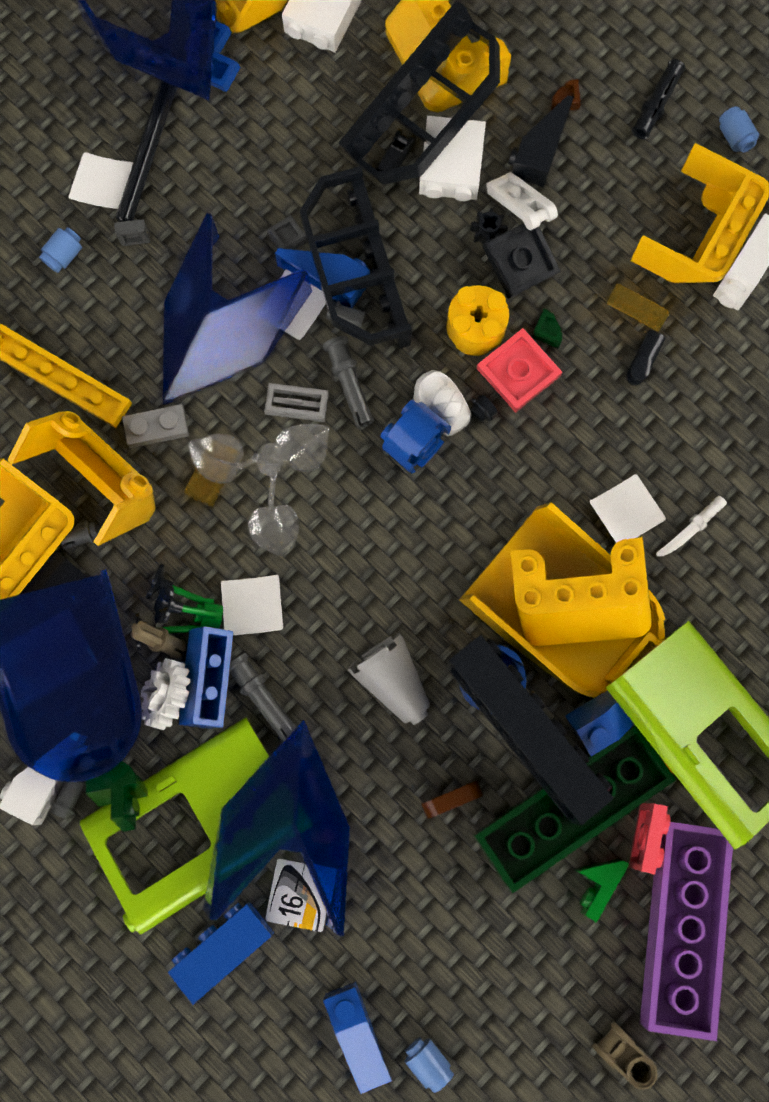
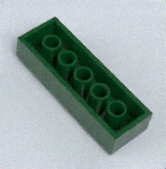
(539, 835)

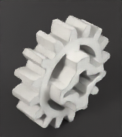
(165, 694)

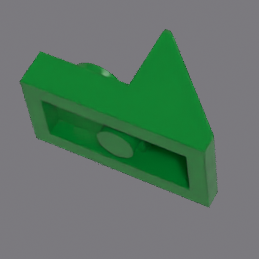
(606, 879)

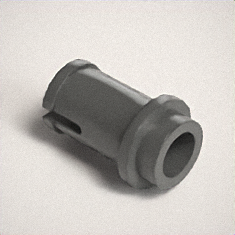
(351, 315)
(81, 535)
(67, 799)

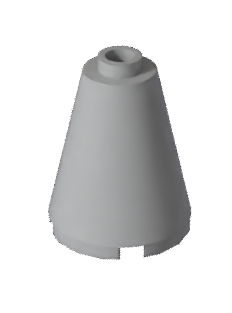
(393, 679)

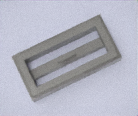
(296, 413)

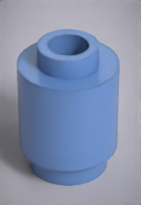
(738, 129)
(60, 249)
(428, 1064)

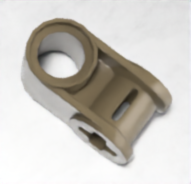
(621, 1054)

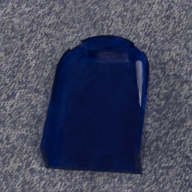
(67, 680)

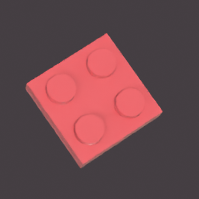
(519, 370)
(650, 827)

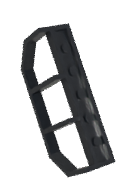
(405, 85)
(373, 249)

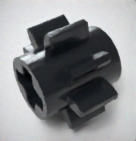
(492, 223)

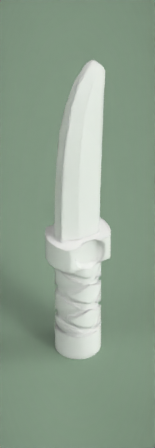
(698, 523)

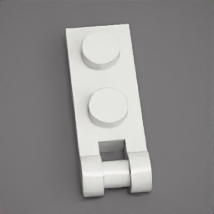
(522, 200)

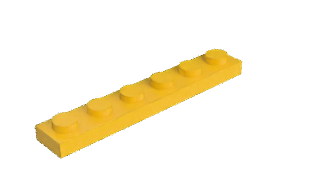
(62, 377)

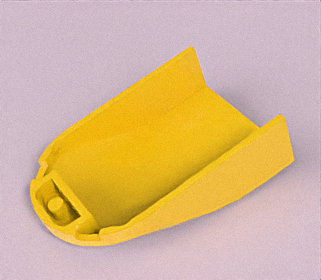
(567, 554)

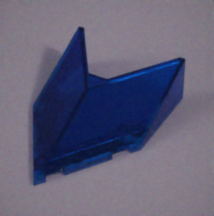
(177, 57)
(217, 336)
(283, 808)

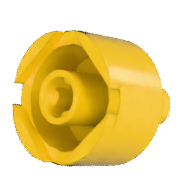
(481, 304)

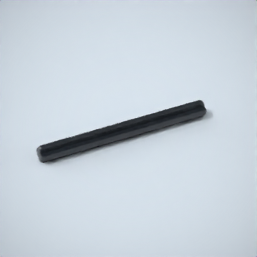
(146, 152)

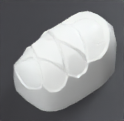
(443, 398)

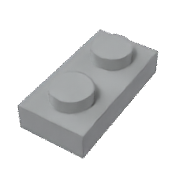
(155, 426)

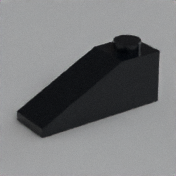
(538, 146)

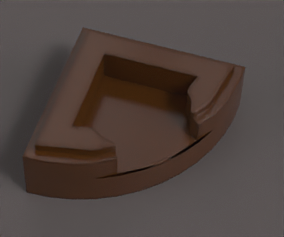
(569, 88)

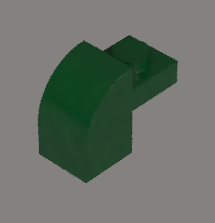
(121, 789)

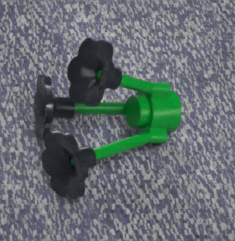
(205, 613)

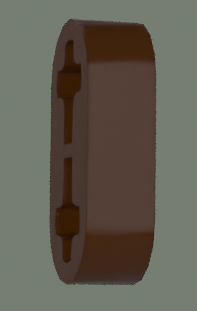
(452, 799)

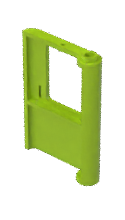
(672, 701)
(208, 780)

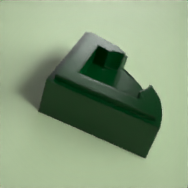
(548, 329)

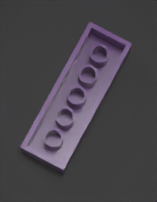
(687, 933)

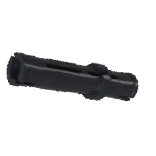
(653, 109)

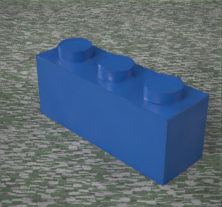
(208, 667)
(219, 951)

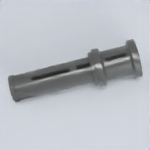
(345, 369)
(253, 686)

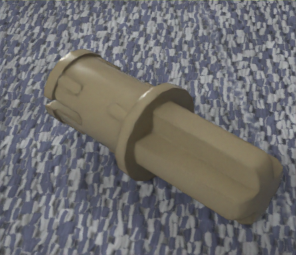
(158, 639)

